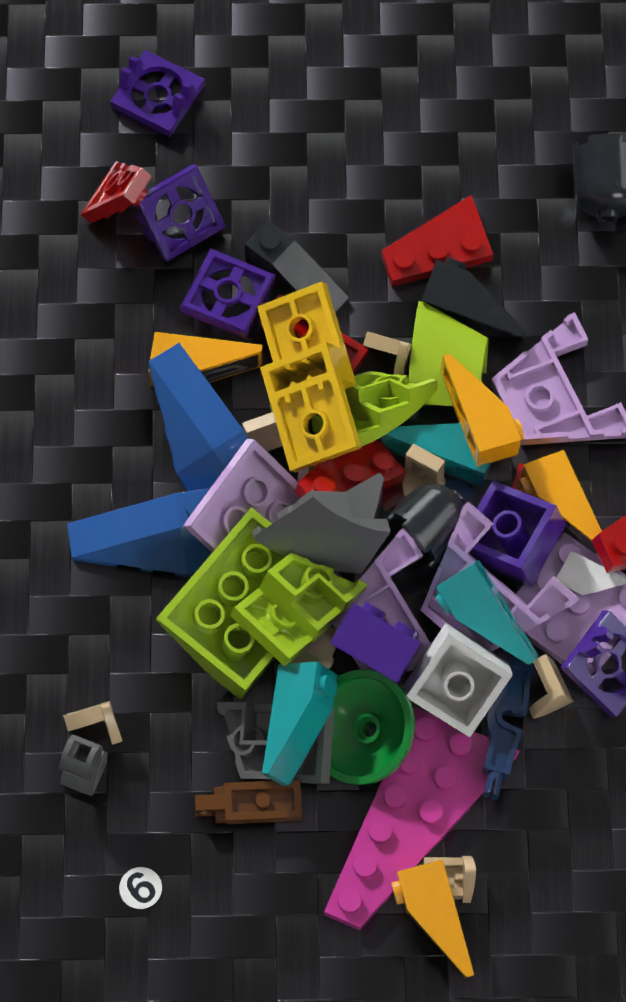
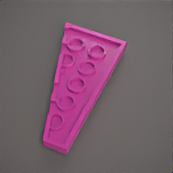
(410, 815)

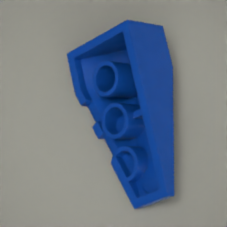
(195, 419)
(143, 536)

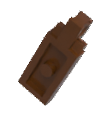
(252, 802)

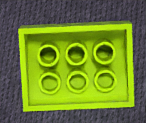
(202, 608)

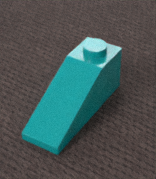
(443, 441)
(479, 605)
(298, 713)

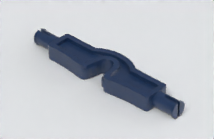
(501, 735)

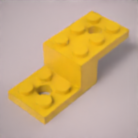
(308, 377)

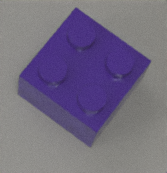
(521, 533)
(377, 642)

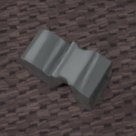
(82, 764)

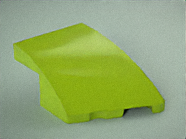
(440, 335)
(382, 403)
(295, 606)

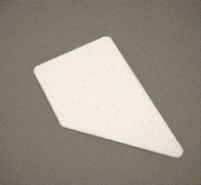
(587, 576)

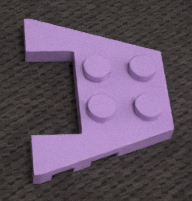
(543, 397)
(468, 531)
(385, 596)

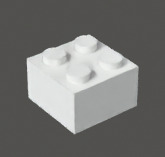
(457, 680)

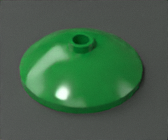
(360, 702)

